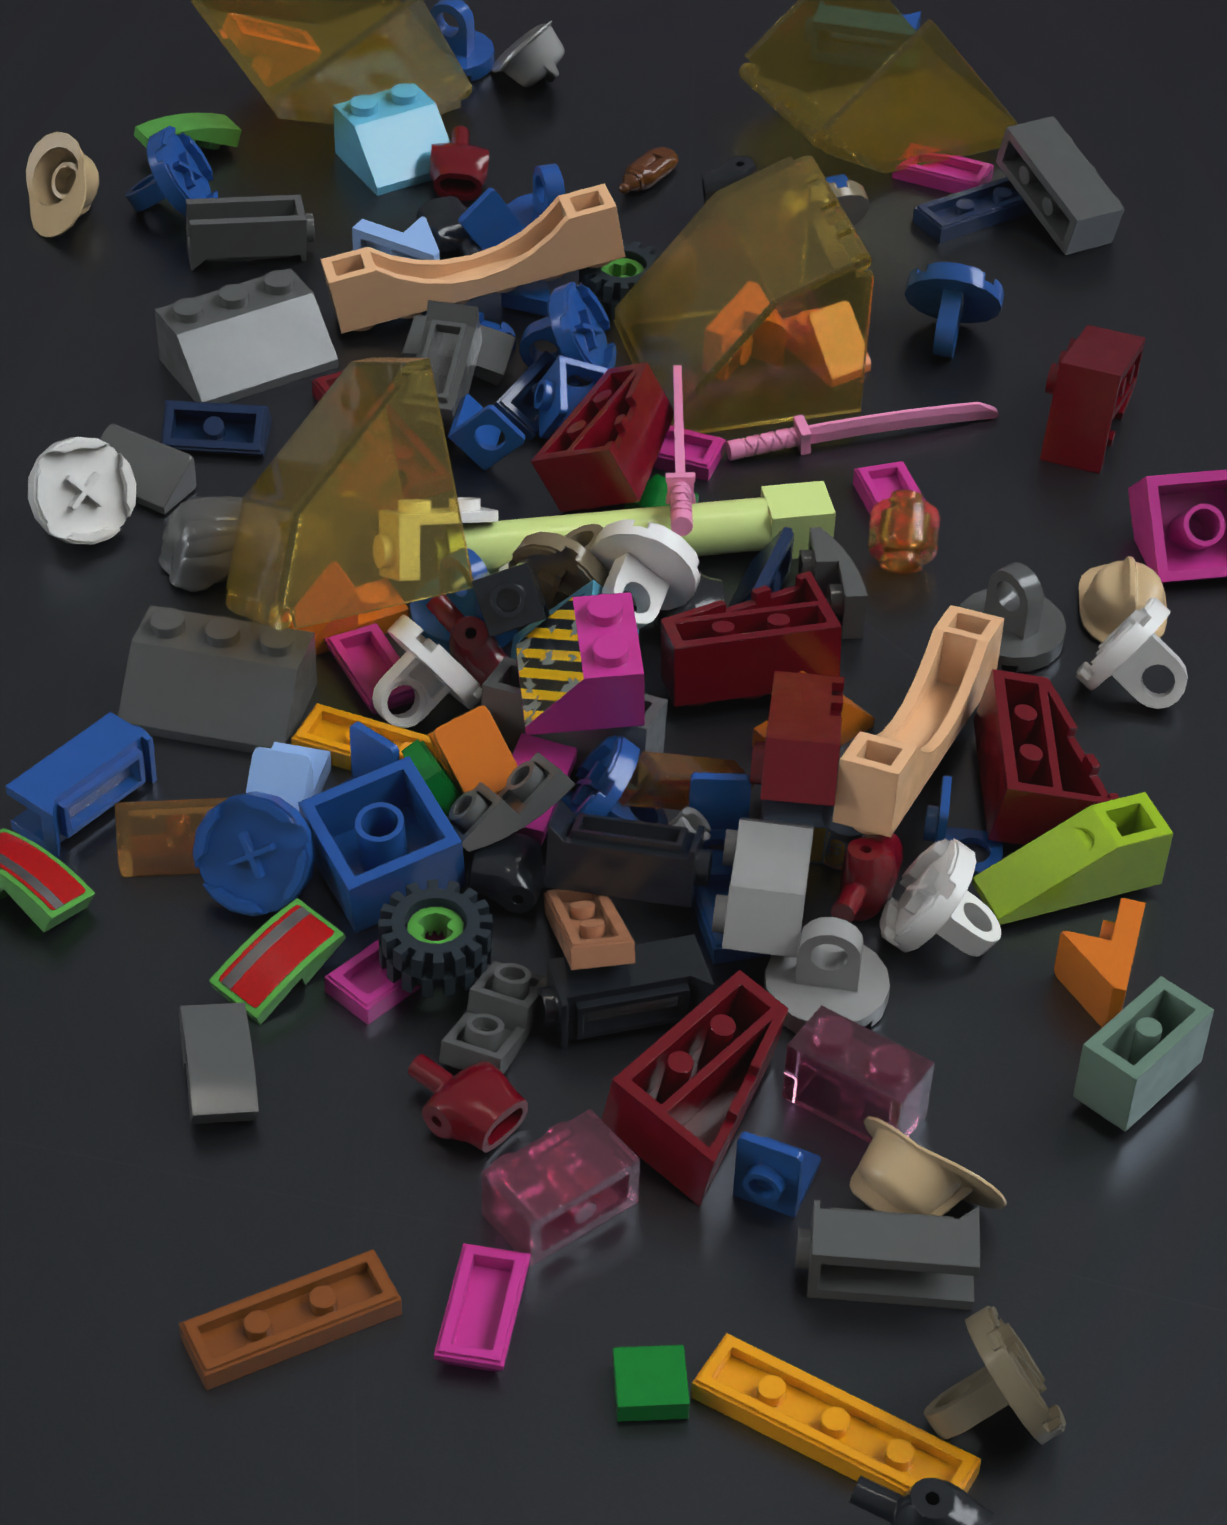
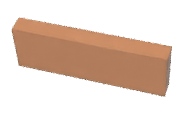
(588, 929)

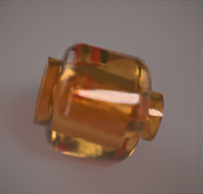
(903, 532)

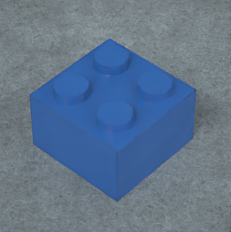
(381, 837)

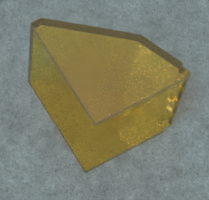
(328, 51)
(873, 86)
(758, 305)
(353, 506)

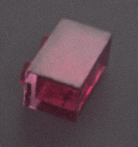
(854, 1074)
(560, 1186)

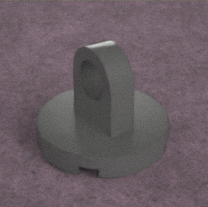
(1032, 623)

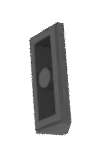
(160, 471)

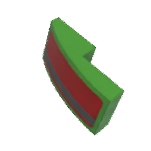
(40, 881)
(276, 958)

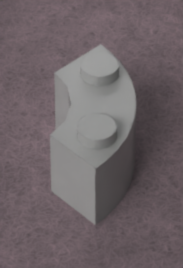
(765, 886)

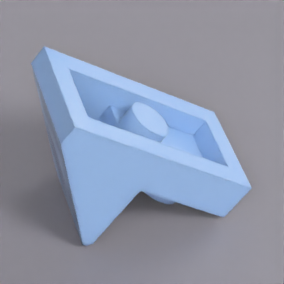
(413, 243)
(289, 771)

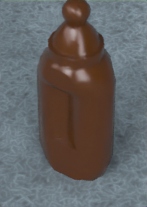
(648, 170)

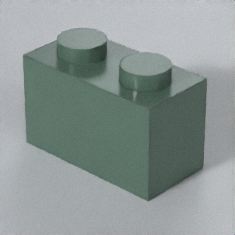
(1142, 1053)

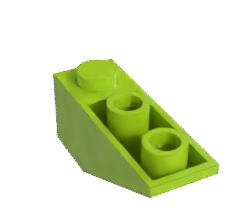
(1084, 859)

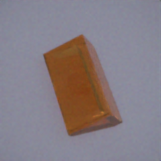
(664, 779)
(159, 835)

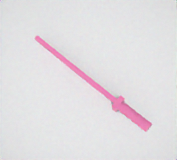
(804, 435)
(681, 483)

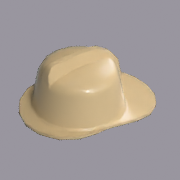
(59, 183)
(1114, 592)
(913, 1180)

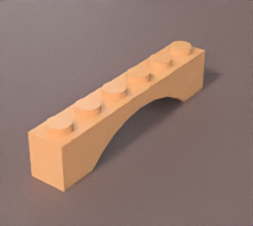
(570, 235)
(888, 770)

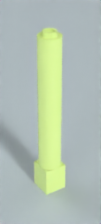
(716, 530)

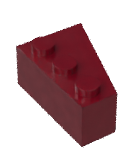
(1088, 391)
(607, 442)
(735, 649)
(801, 740)
(1030, 759)
(695, 1083)

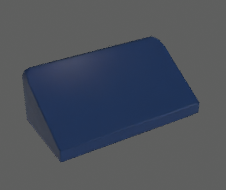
(518, 400)
(216, 428)
(768, 568)

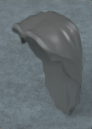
(200, 542)

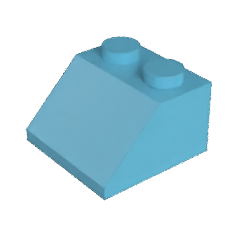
(389, 136)

